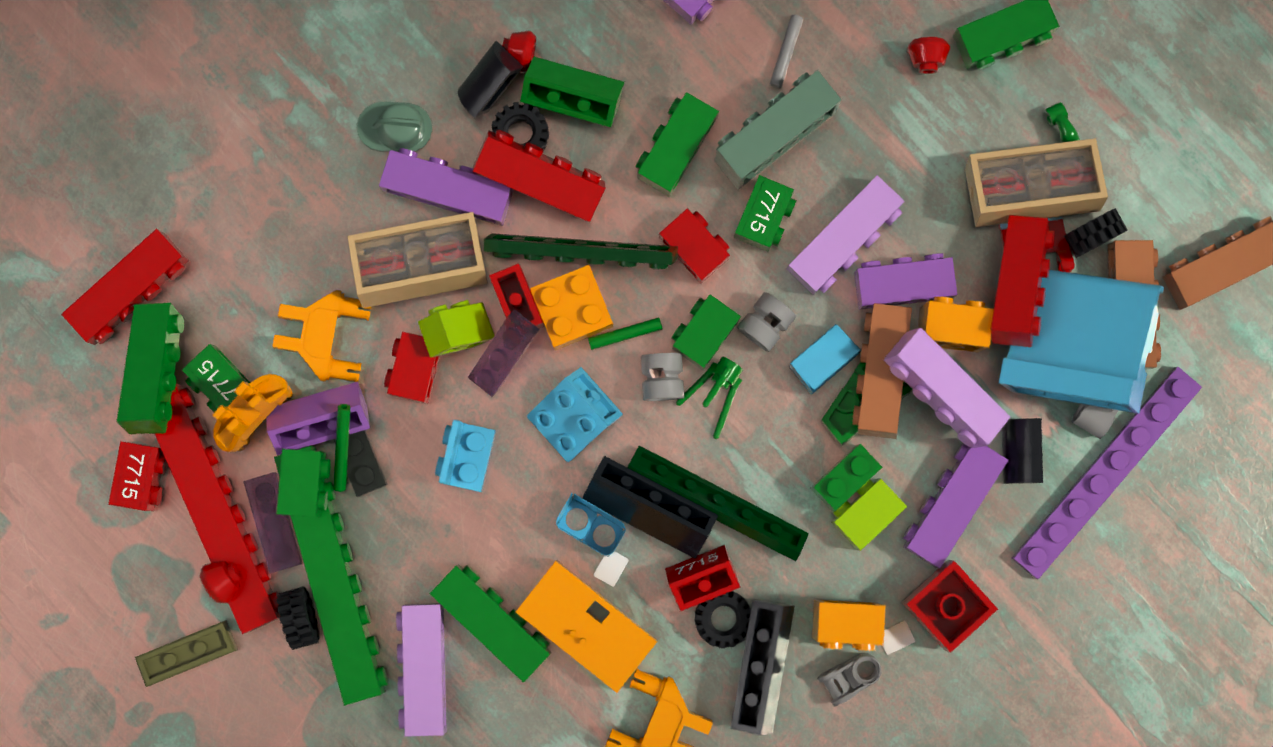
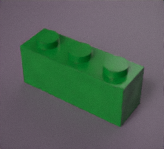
(1005, 32)
(572, 91)
(676, 143)

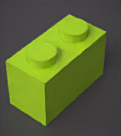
(455, 328)
(868, 513)

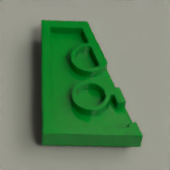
(840, 414)

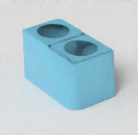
(824, 358)
(593, 522)

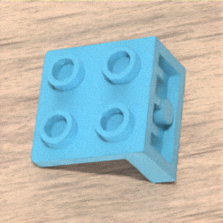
(574, 414)
(465, 455)

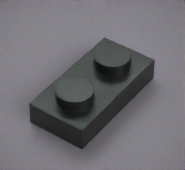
(363, 465)

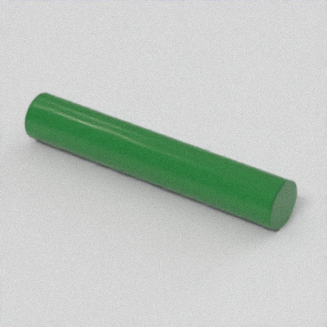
(625, 333)

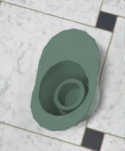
(394, 126)

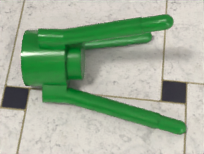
(724, 374)

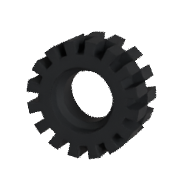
(527, 114)
(1095, 232)
(298, 618)
(723, 638)

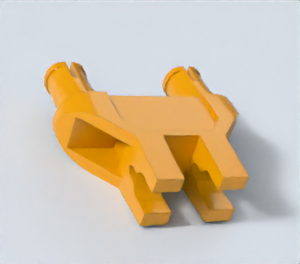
(318, 334)
(248, 411)
(667, 718)

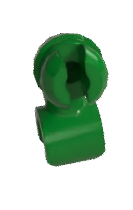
(1058, 115)

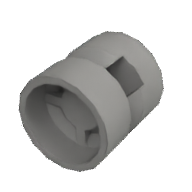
(760, 331)
(662, 388)

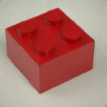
(949, 605)

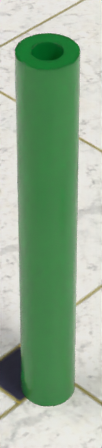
(341, 447)

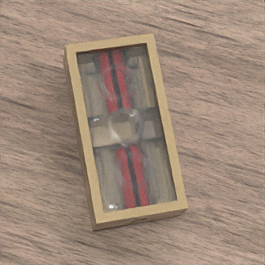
(1036, 182)
(417, 260)

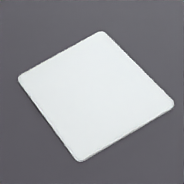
(611, 568)
(897, 637)

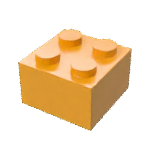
(572, 307)
(957, 326)
(848, 623)

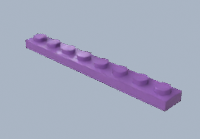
(1106, 473)

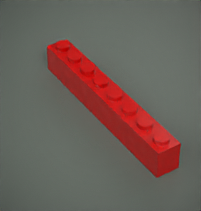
(214, 512)

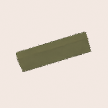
(186, 653)

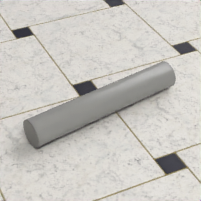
(786, 51)

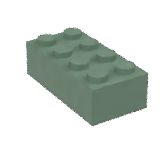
(777, 129)

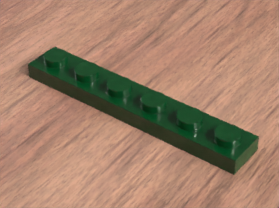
(593, 251)
(730, 508)

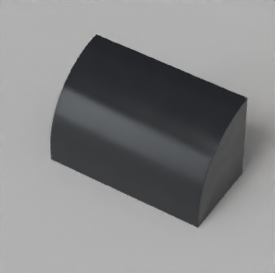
(488, 80)
(1023, 450)

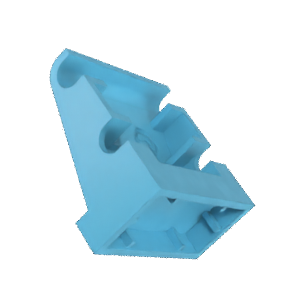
(1088, 343)

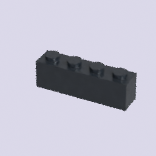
(650, 507)
(762, 667)

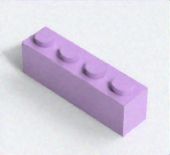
(845, 235)
(946, 388)
(423, 669)

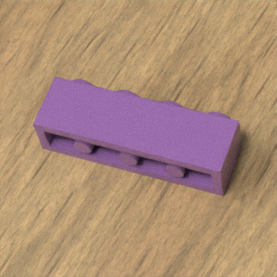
(445, 186)
(954, 503)

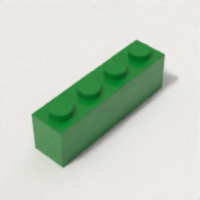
(150, 369)
(490, 622)

